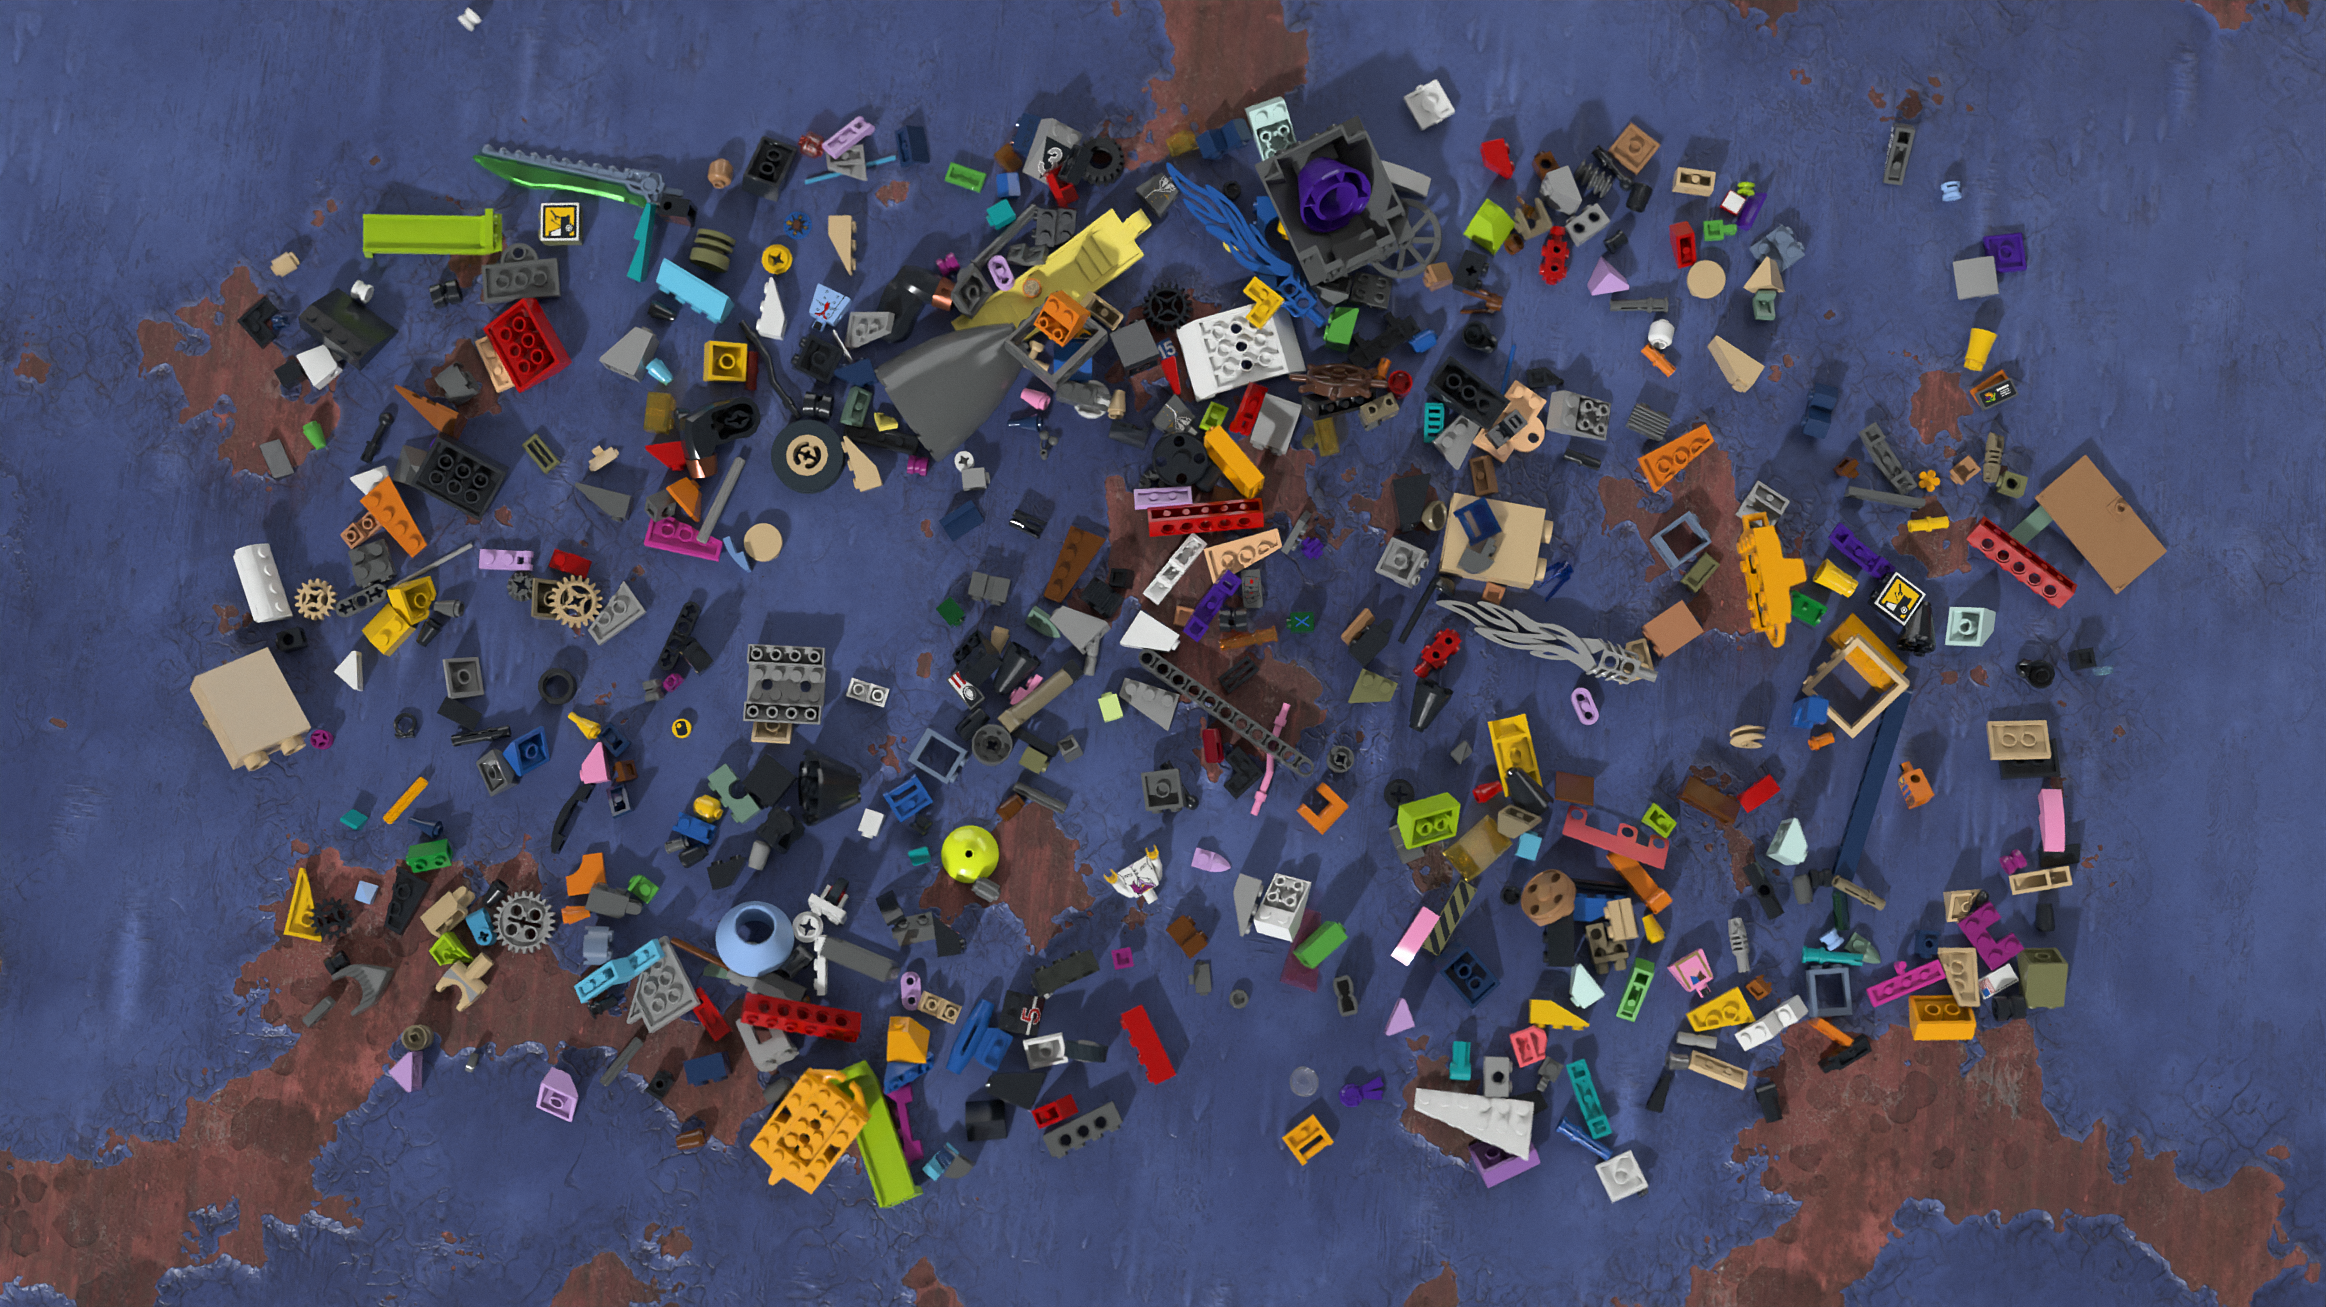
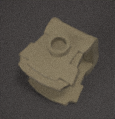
(1541, 218)

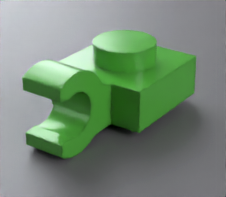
(1715, 230)

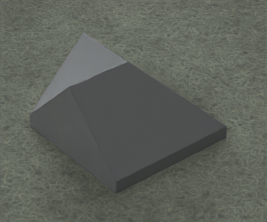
(1334, 291)
(408, 464)
(496, 772)

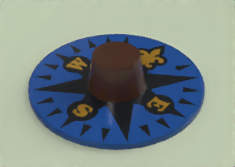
(797, 225)

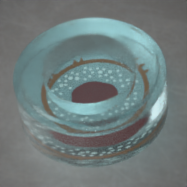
(2104, 670)

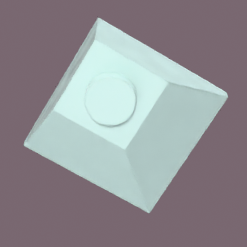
(1969, 626)
(1583, 987)

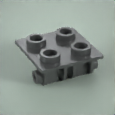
(1371, 290)

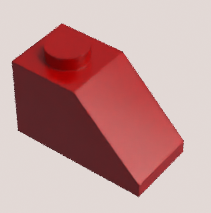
(1683, 244)
(669, 454)
(1055, 1111)

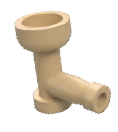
(1035, 348)

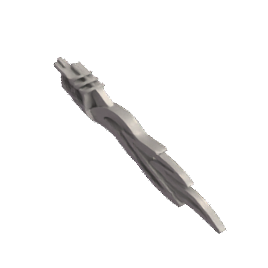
(1583, 645)

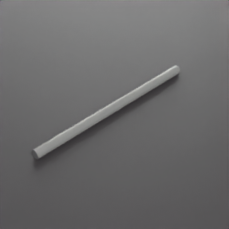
(433, 565)

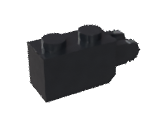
(1371, 642)

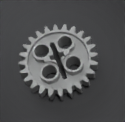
(520, 939)

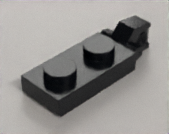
(1845, 1055)

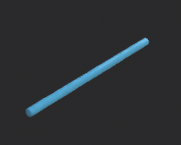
(833, 174)

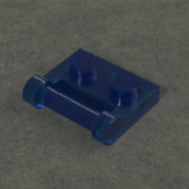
(1483, 519)

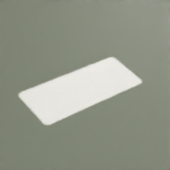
(842, 346)

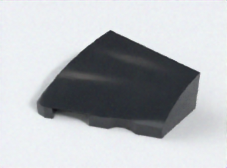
(1129, 434)

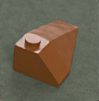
(439, 416)

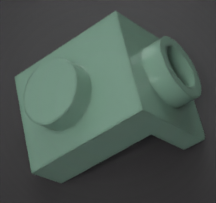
(1764, 305)

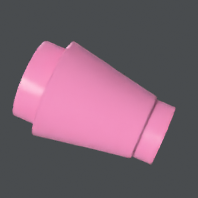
(1036, 398)

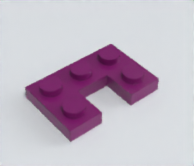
(1974, 928)

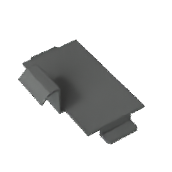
(1201, 978)

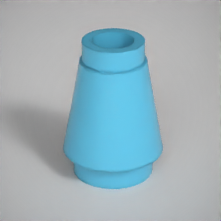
(659, 371)

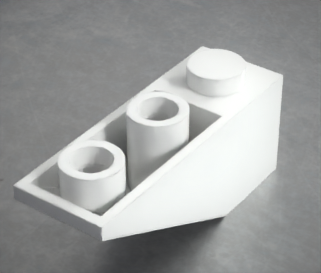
(773, 317)

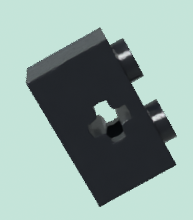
(1470, 262)

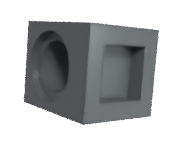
(660, 505)

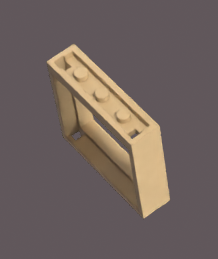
(1837, 656)

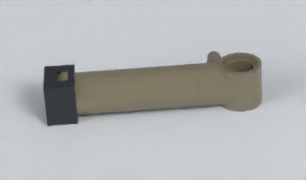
(1042, 695)

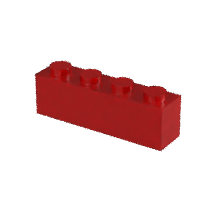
(1148, 1044)

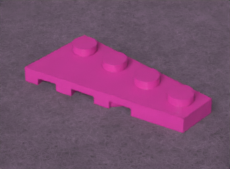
(681, 538)

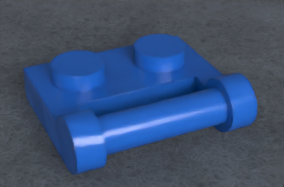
(911, 803)

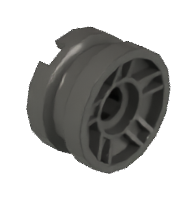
(1339, 767)

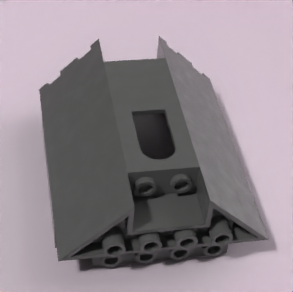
(1367, 237)

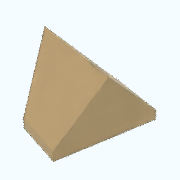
(1766, 277)
(1959, 903)

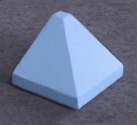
(366, 892)

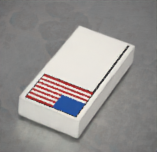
(1996, 981)

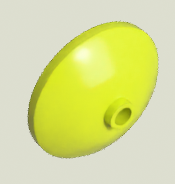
(984, 851)

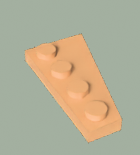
(1241, 552)

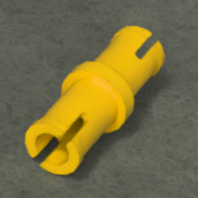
(1928, 524)

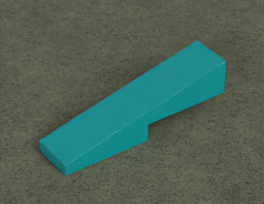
(643, 233)

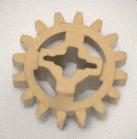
(322, 603)

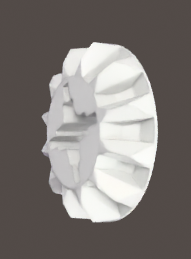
(799, 931)

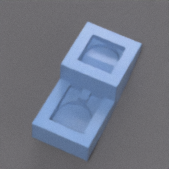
(740, 558)

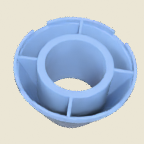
(760, 958)

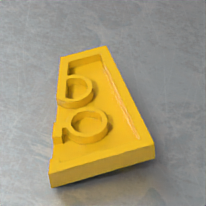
(1721, 1011)

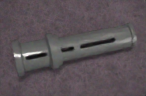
(1649, 304)

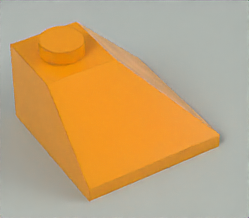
(907, 1041)

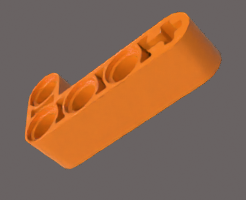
(1641, 883)

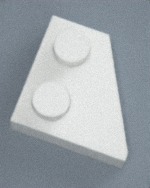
(370, 479)

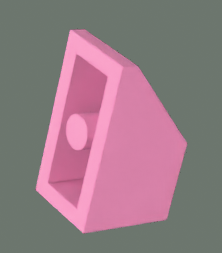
(596, 767)

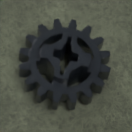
(328, 926)

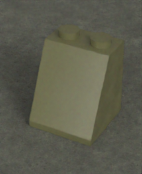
(2042, 977)

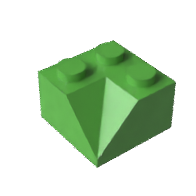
(1341, 329)

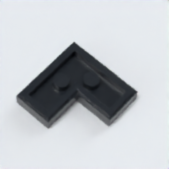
(254, 322)
(1246, 773)

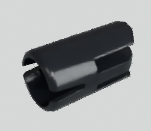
(1023, 517)
(972, 723)

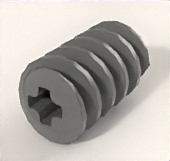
(1593, 178)

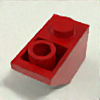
(1496, 158)

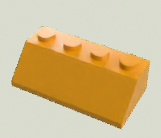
(1859, 659)

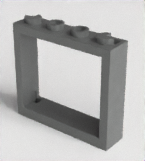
(1055, 381)
(860, 959)

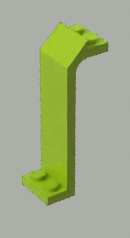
(432, 234)
(879, 1140)

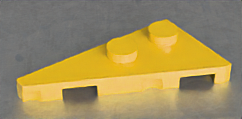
(300, 910)

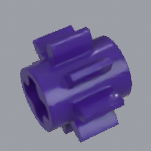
(1312, 548)

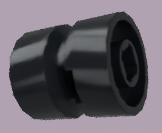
(445, 294)
(819, 405)
(1240, 619)
(2005, 1007)

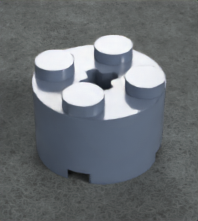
(597, 945)

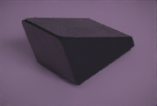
(1121, 578)

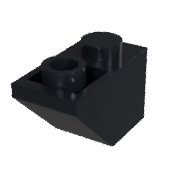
(726, 873)

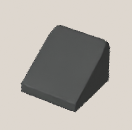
(1069, 748)

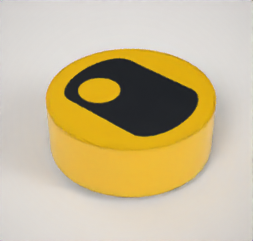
(681, 728)

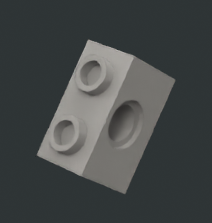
(1490, 1066)

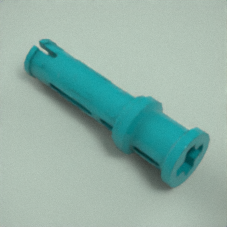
(1821, 956)

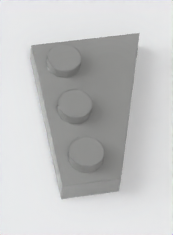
(867, 327)
(617, 615)
(1152, 701)

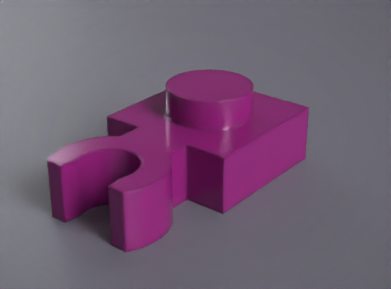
(673, 682)

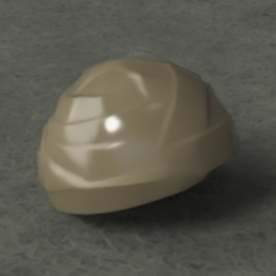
(1434, 515)

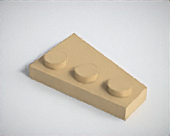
(1962, 974)

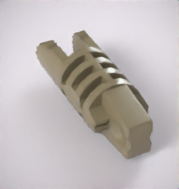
(1993, 457)

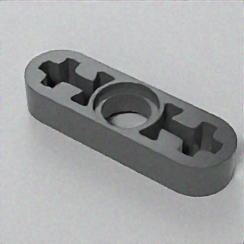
(354, 600)

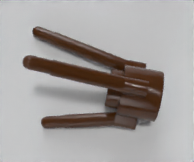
(1492, 301)

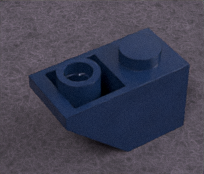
(857, 374)

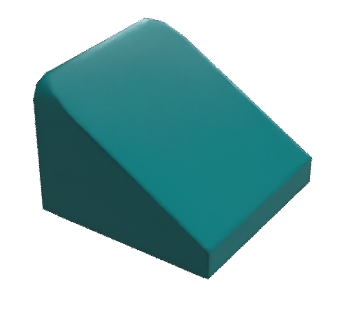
(354, 819)
(919, 856)

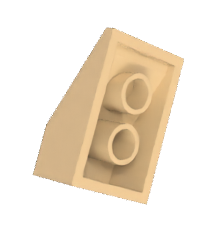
(1736, 366)

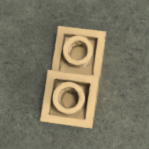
(939, 1007)

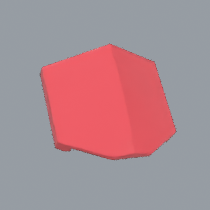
(1529, 1045)

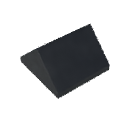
(985, 1120)

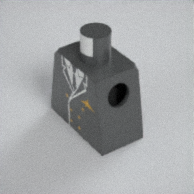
(1158, 194)
(1173, 417)

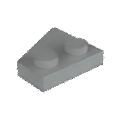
(849, 163)

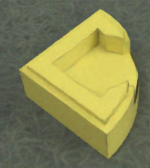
(885, 422)

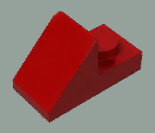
(570, 563)

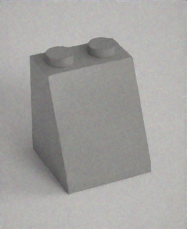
(632, 353)
(1275, 424)

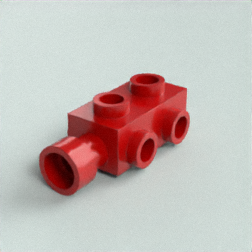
(1554, 259)
(1442, 649)

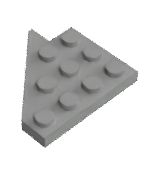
(662, 991)

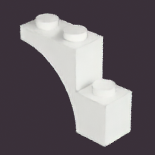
(1772, 1023)

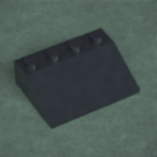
(346, 327)
(460, 476)

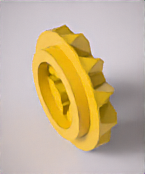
(775, 251)

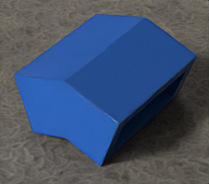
(1008, 186)

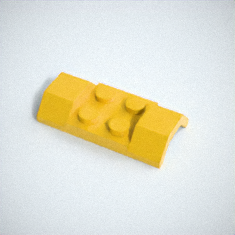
(1513, 747)

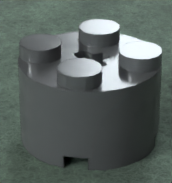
(458, 384)

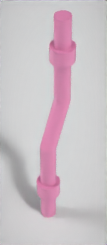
(1260, 795)

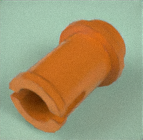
(1382, 369)
(1820, 741)

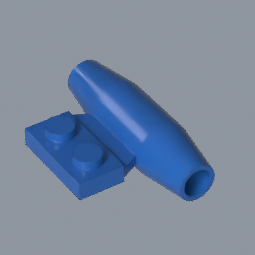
(978, 1040)

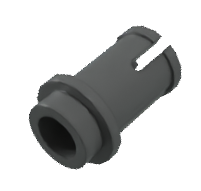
(677, 844)

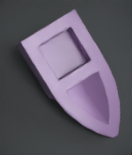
(1209, 861)

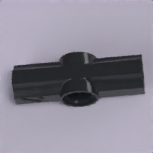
(1768, 902)

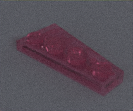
(1294, 971)

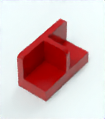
(1062, 191)

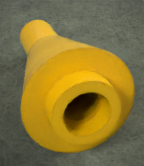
(589, 728)

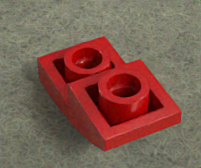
(1758, 793)

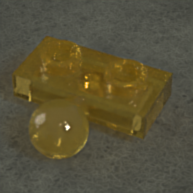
(1325, 437)

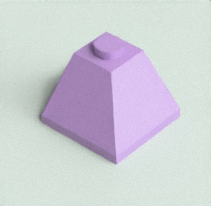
(558, 1095)

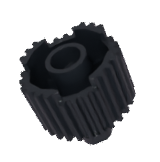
(1101, 597)

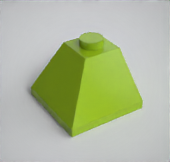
(1490, 227)

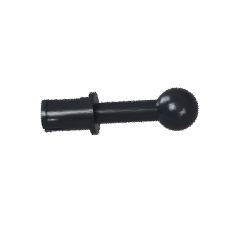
(1600, 154)
(385, 419)
(1191, 801)

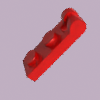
(1248, 409)
(710, 1016)

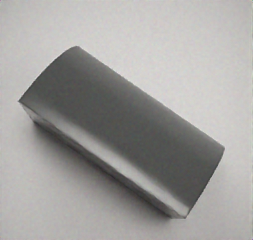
(959, 1167)

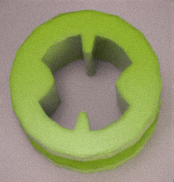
(1746, 188)

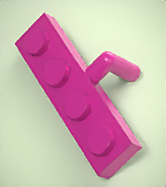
(1905, 981)

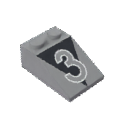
(1050, 147)

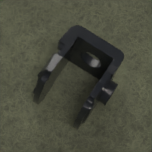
(781, 829)

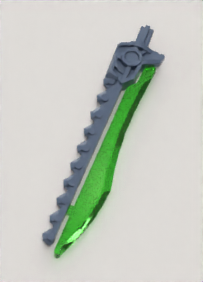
(639, 182)

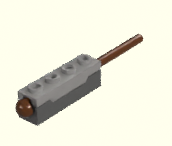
(768, 985)

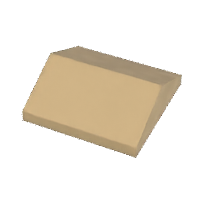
(772, 732)

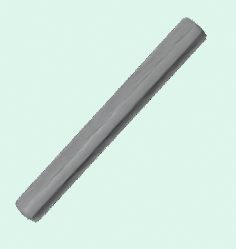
(720, 500)

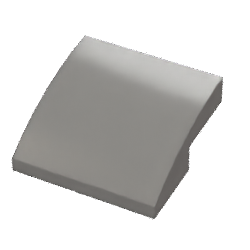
(1976, 277)
(1763, 499)

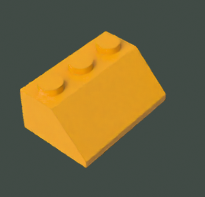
(1940, 1018)

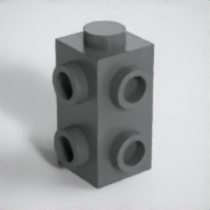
(914, 929)

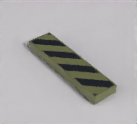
(1449, 917)

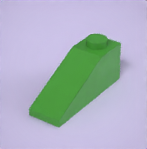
(1635, 989)

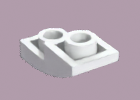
(867, 692)

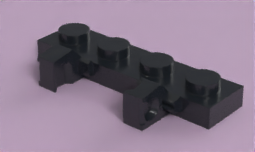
(1395, 334)

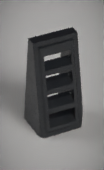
(1657, 1099)

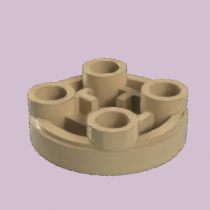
(1706, 279)
(763, 542)

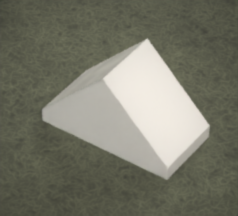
(351, 670)

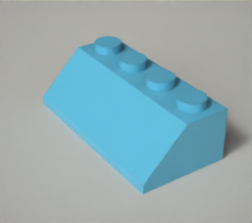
(694, 292)

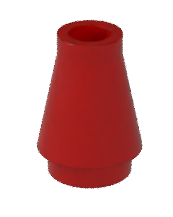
(1486, 791)

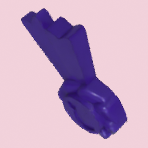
(1352, 1095)

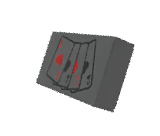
(1251, 589)

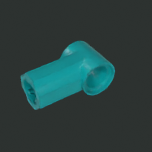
(1460, 1067)

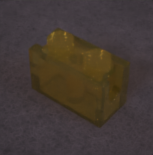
(659, 413)

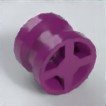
(317, 738)

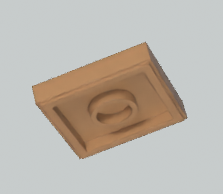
(1633, 148)

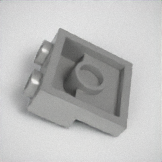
(1402, 562)

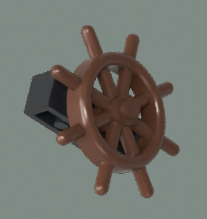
(1336, 389)

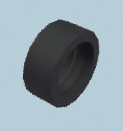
(543, 682)

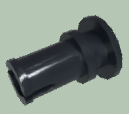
(602, 1005)

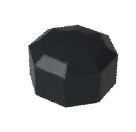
(1231, 190)

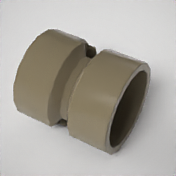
(417, 1037)

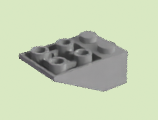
(1578, 415)
(1244, 898)

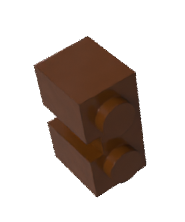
(1187, 936)

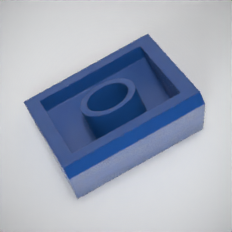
(528, 751)

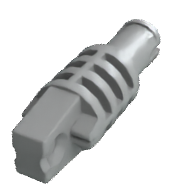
(1739, 943)

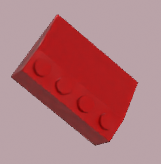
(527, 344)

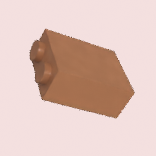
(1671, 630)

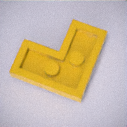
(1267, 302)

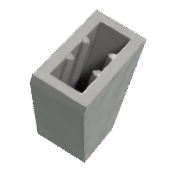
(1079, 627)

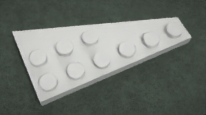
(1487, 1118)

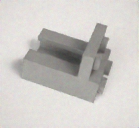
(771, 1053)

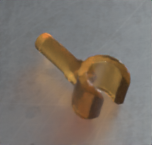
(1527, 209)

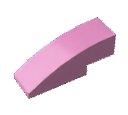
(2052, 820)
(1415, 935)

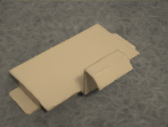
(602, 457)

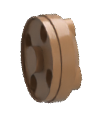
(1548, 897)

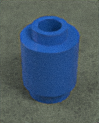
(1423, 340)

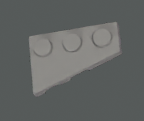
(1456, 440)

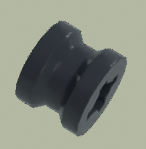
(921, 824)

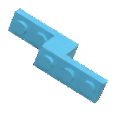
(619, 971)

